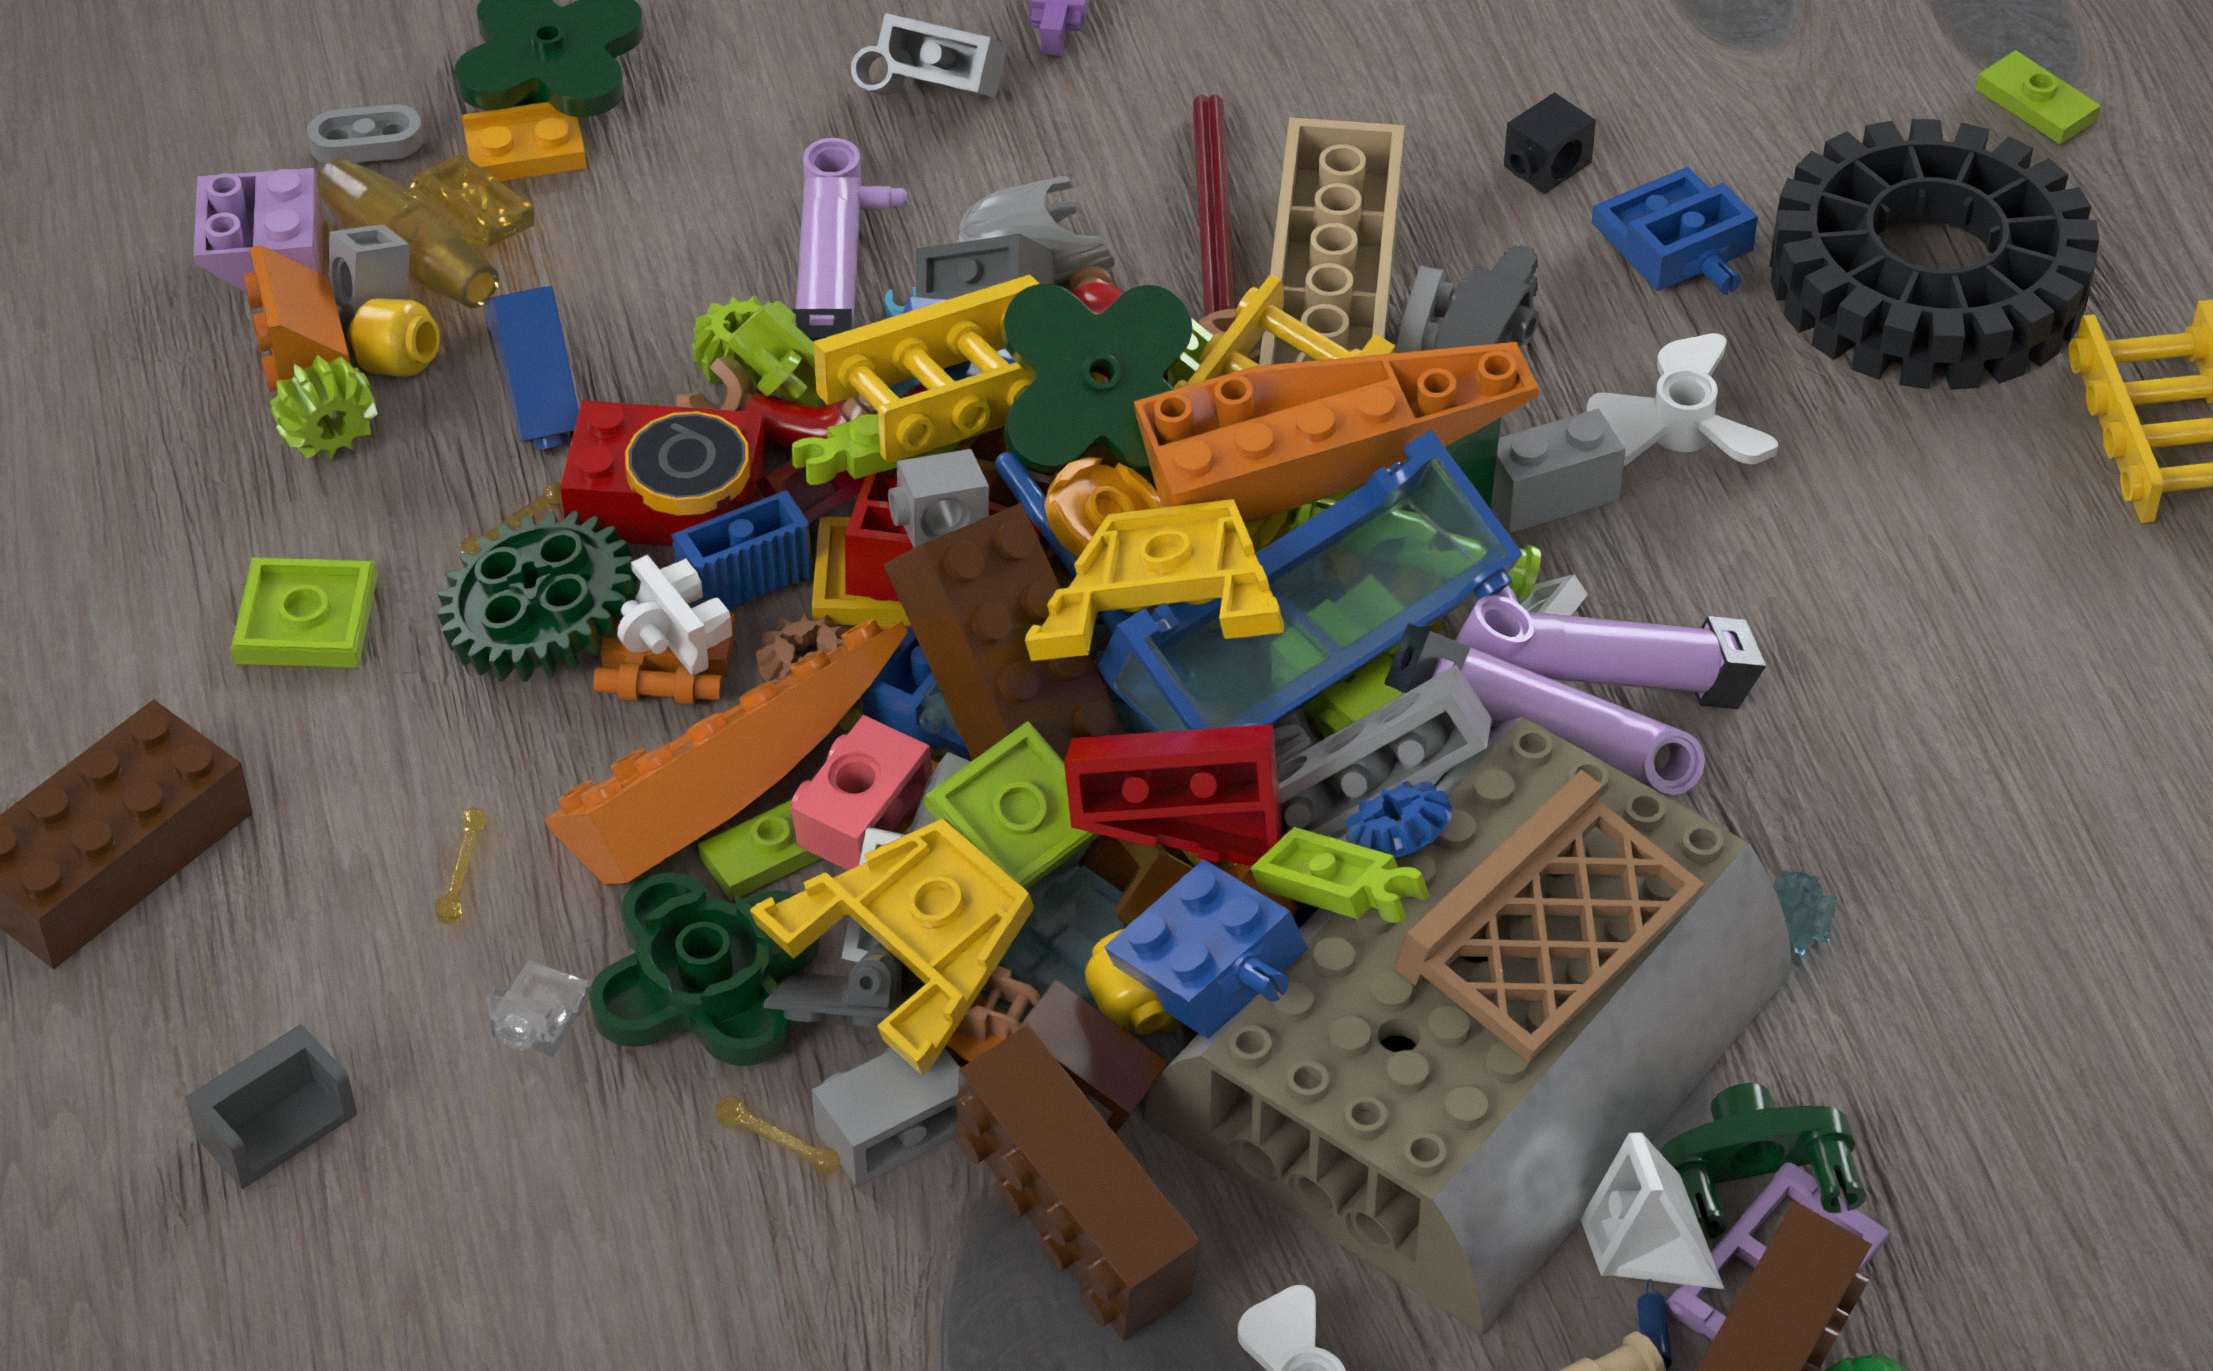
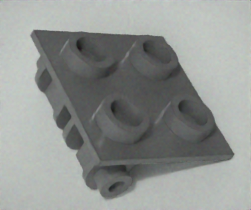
(868, 995)

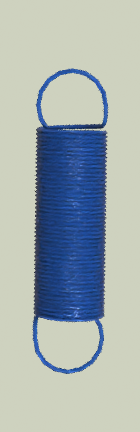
(1654, 1322)

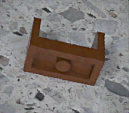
(1137, 871)
(1095, 1051)

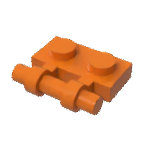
(661, 674)

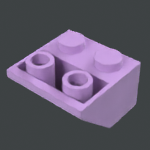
(255, 210)

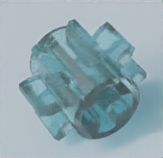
(1805, 909)

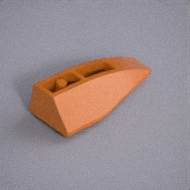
(1320, 425)
(720, 764)

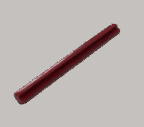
(1213, 204)

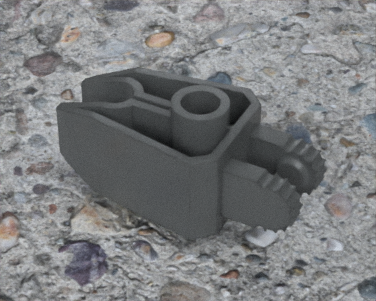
(1494, 304)

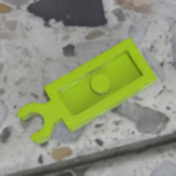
(849, 447)
(1337, 876)

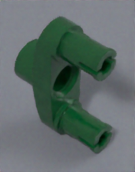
(1757, 1139)

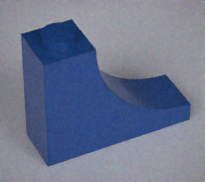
(534, 364)

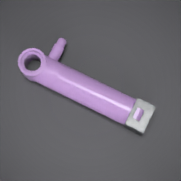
(830, 235)
(1712, 661)
(1591, 723)

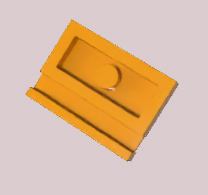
(524, 141)

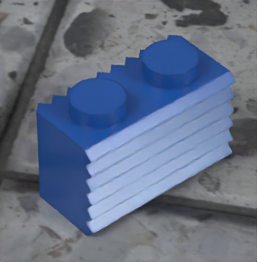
(748, 550)

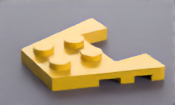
(1156, 559)
(929, 905)

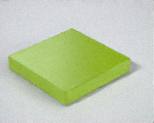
(304, 612)
(1013, 806)

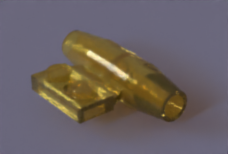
(438, 217)

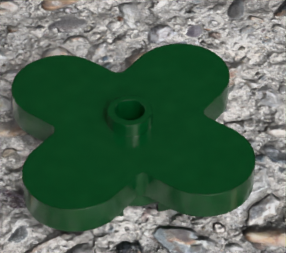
(550, 54)
(1059, 347)
(696, 969)

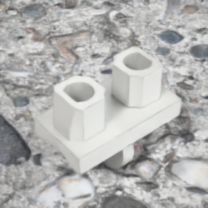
(664, 619)

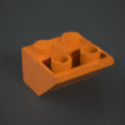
(296, 316)

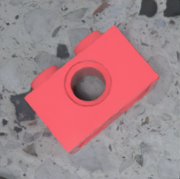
(867, 781)

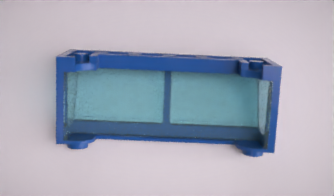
(1345, 590)

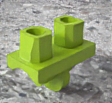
(778, 353)

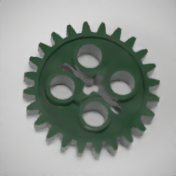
(537, 596)

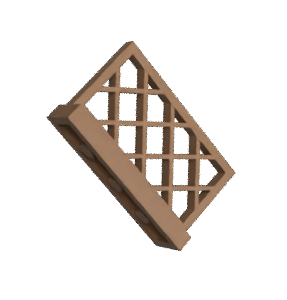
(1497, 890)

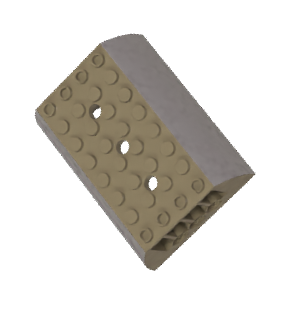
(1460, 1154)

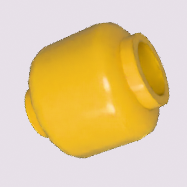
(393, 337)
(1121, 996)

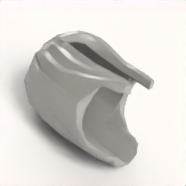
(1026, 212)

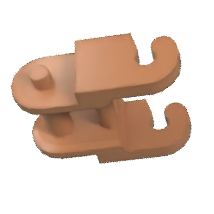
(984, 1021)

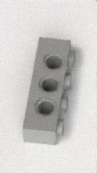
(1395, 744)

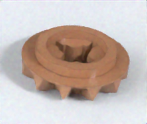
(779, 646)

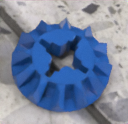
(1423, 814)

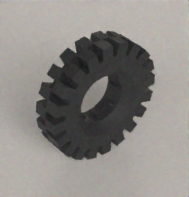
(1956, 319)

